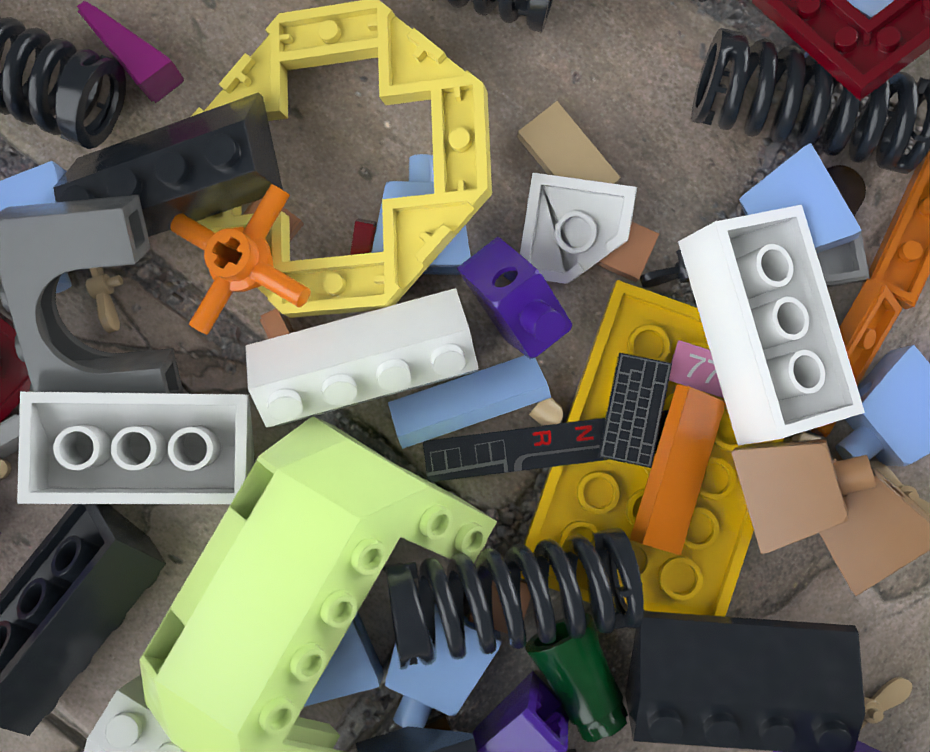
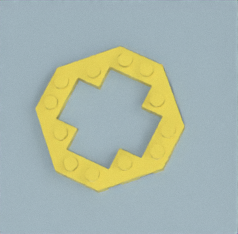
(409, 71)

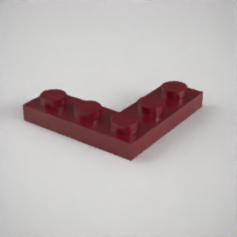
(848, 44)

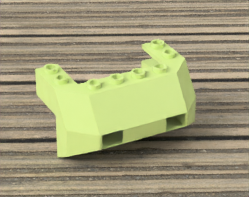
(285, 587)

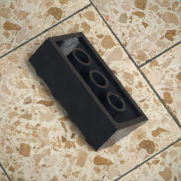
(184, 167)
(67, 606)
(745, 683)

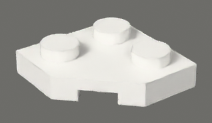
(574, 224)

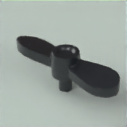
(665, 275)

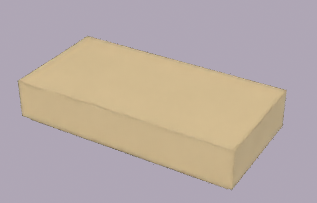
(564, 148)

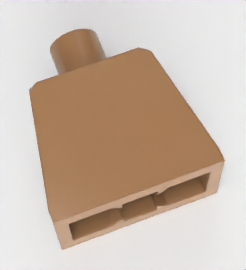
(797, 489)
(880, 536)

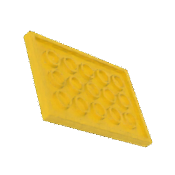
(609, 492)

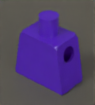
(525, 309)
(525, 721)

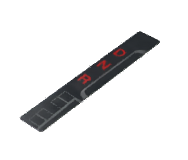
(516, 449)

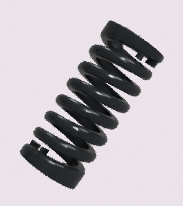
(73, 92)
(869, 129)
(415, 610)

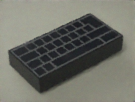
(634, 410)

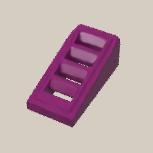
(145, 64)

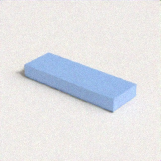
(468, 400)

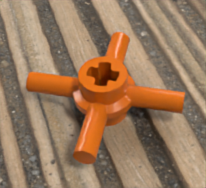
(256, 262)

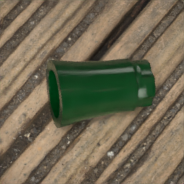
(581, 680)

